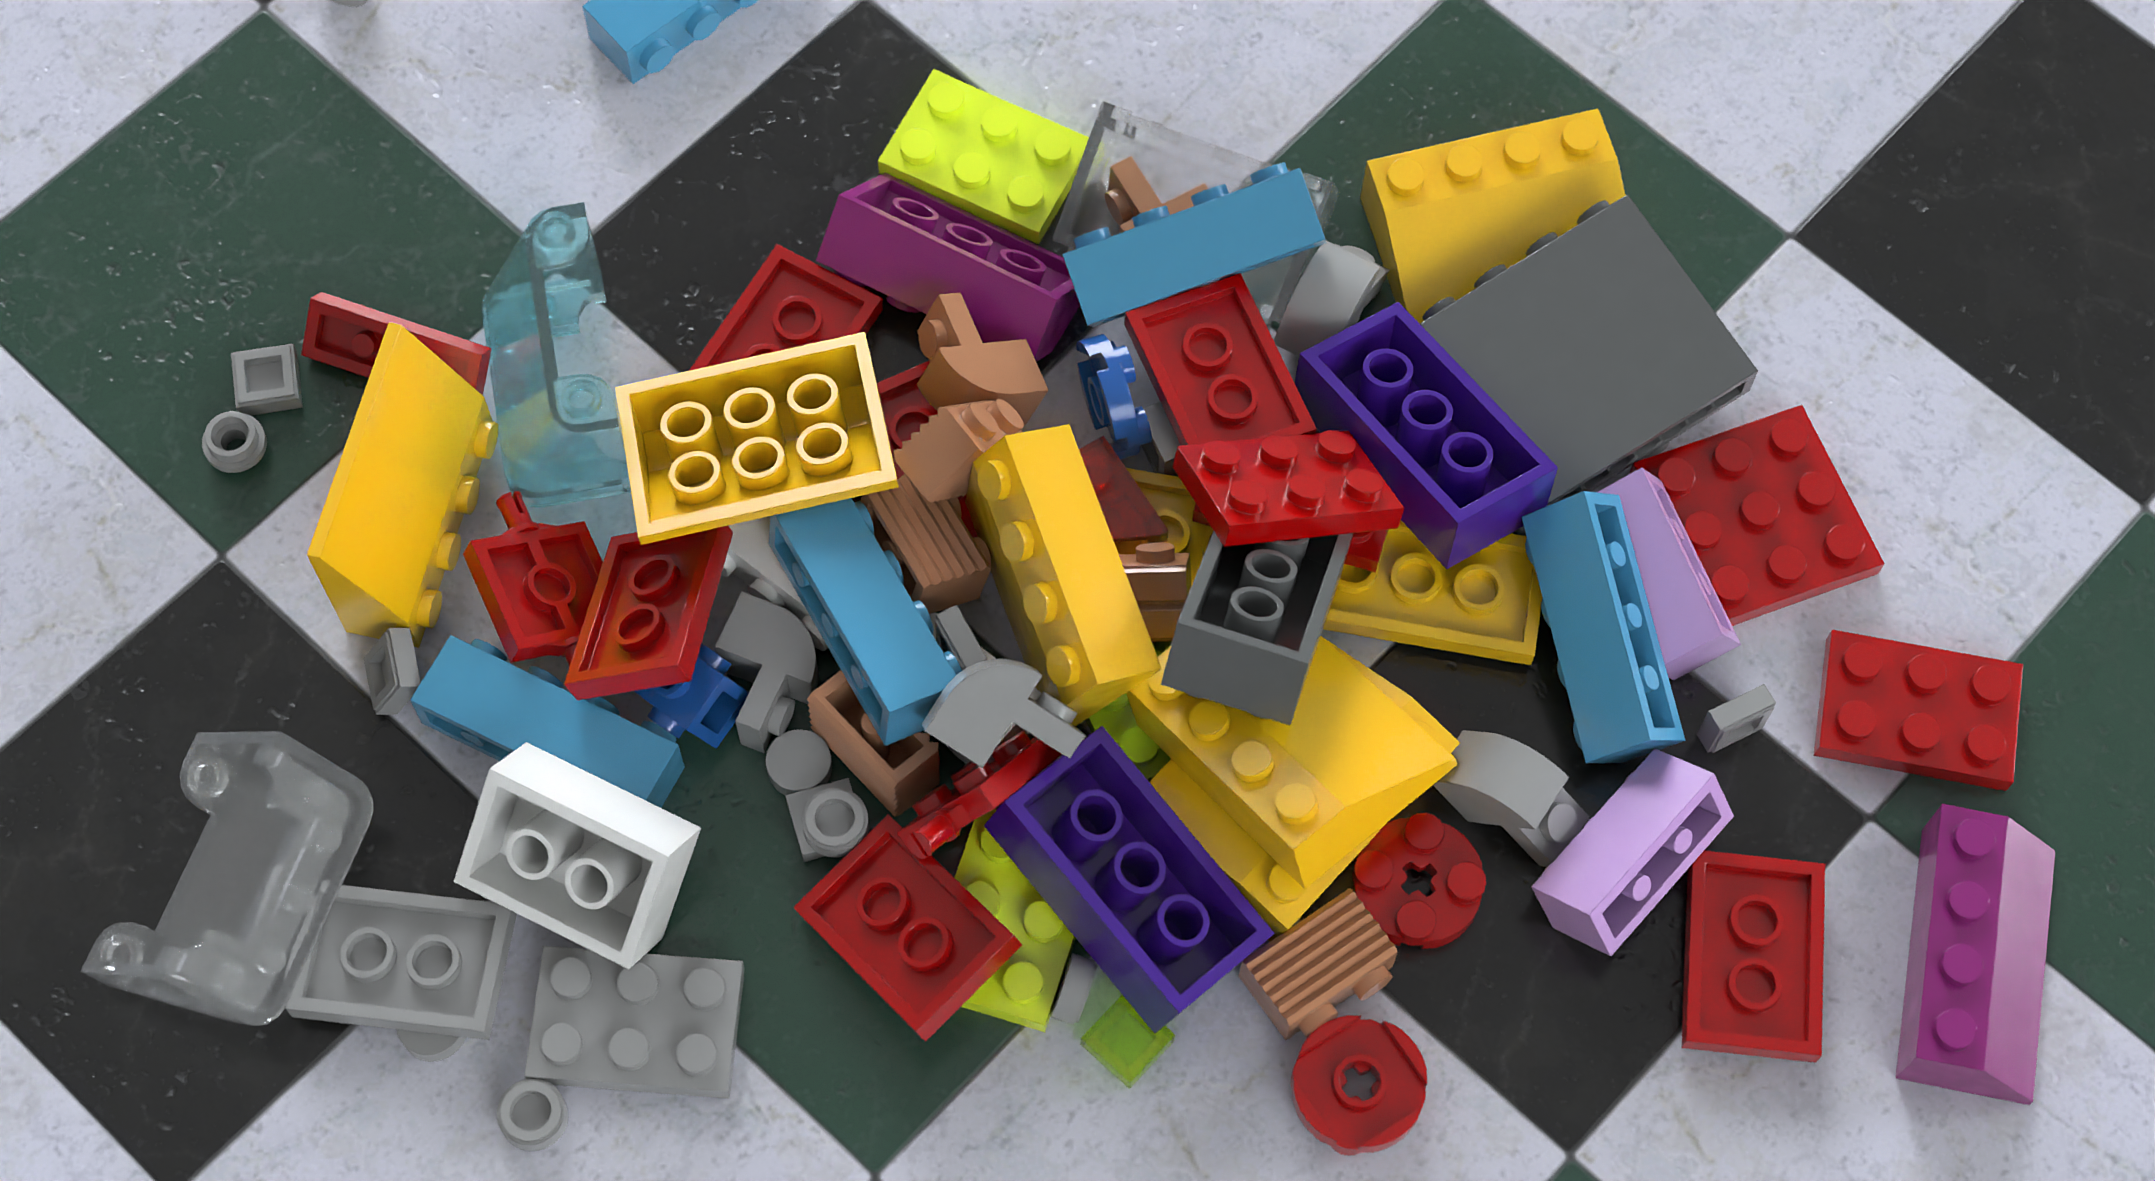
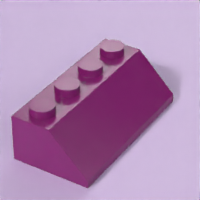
(924, 247)
(1976, 956)

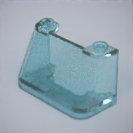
(554, 431)

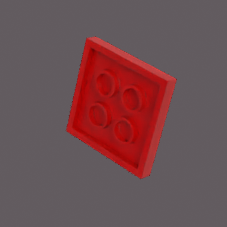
(1766, 514)

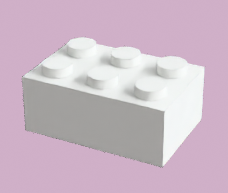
(576, 854)

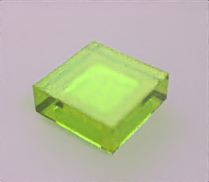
(1125, 1042)

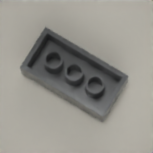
(1255, 622)

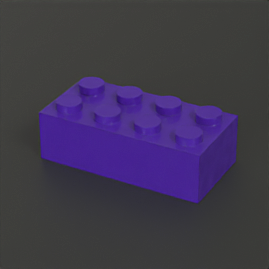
(1427, 431)
(1128, 879)

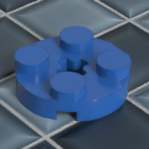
(1108, 397)

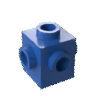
(702, 706)

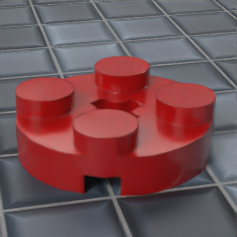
(1429, 846)
(1349, 1122)

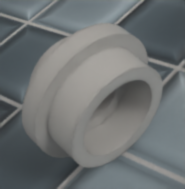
(226, 428)

